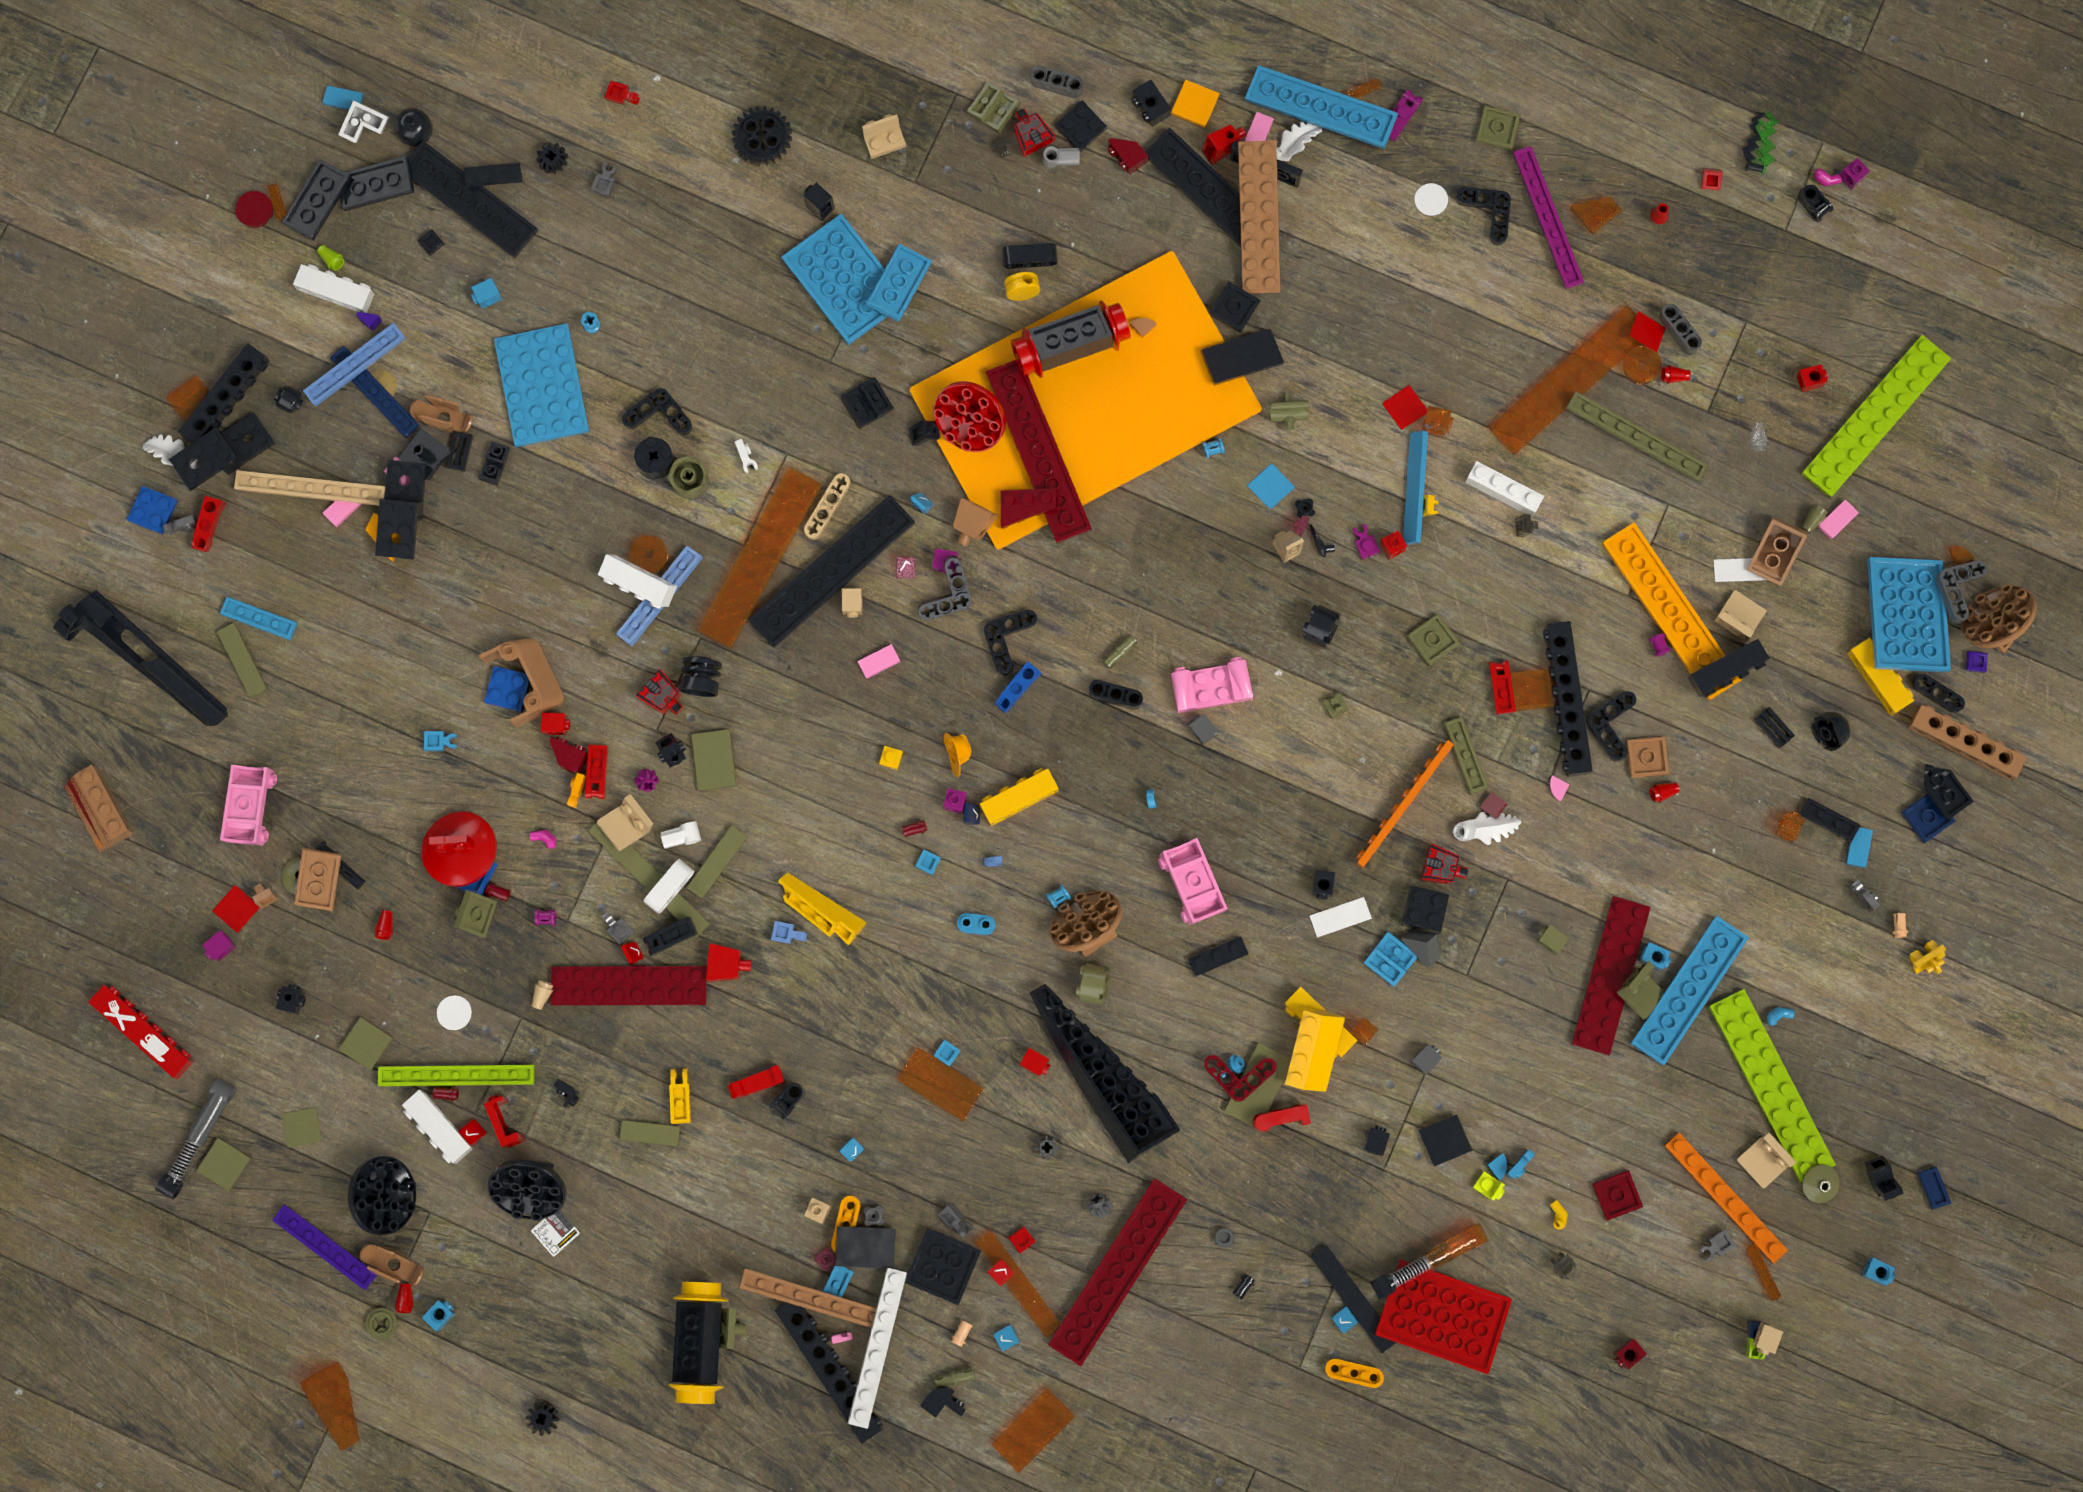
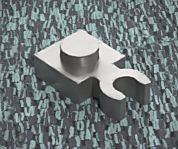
(603, 182)
(184, 525)
(1868, 898)
(1720, 1244)

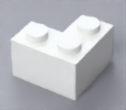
(360, 117)

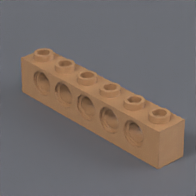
(1991, 761)

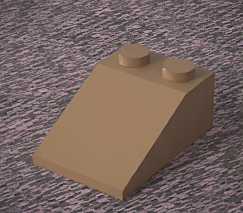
(1777, 551)

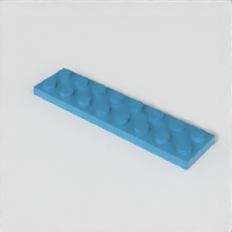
(1321, 107)
(1689, 990)

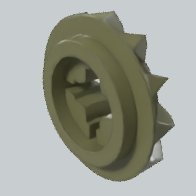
(372, 1324)

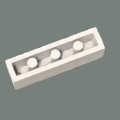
(333, 289)
(1504, 489)
(637, 580)
(437, 1126)

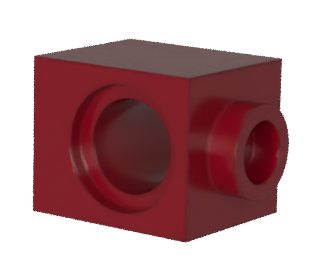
(1638, 1354)

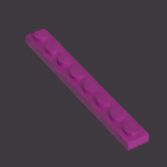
(1548, 217)

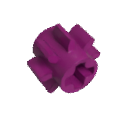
(646, 780)

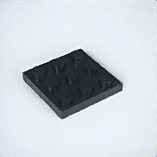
(942, 1266)

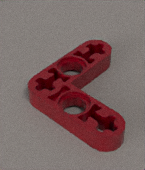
(1235, 1082)

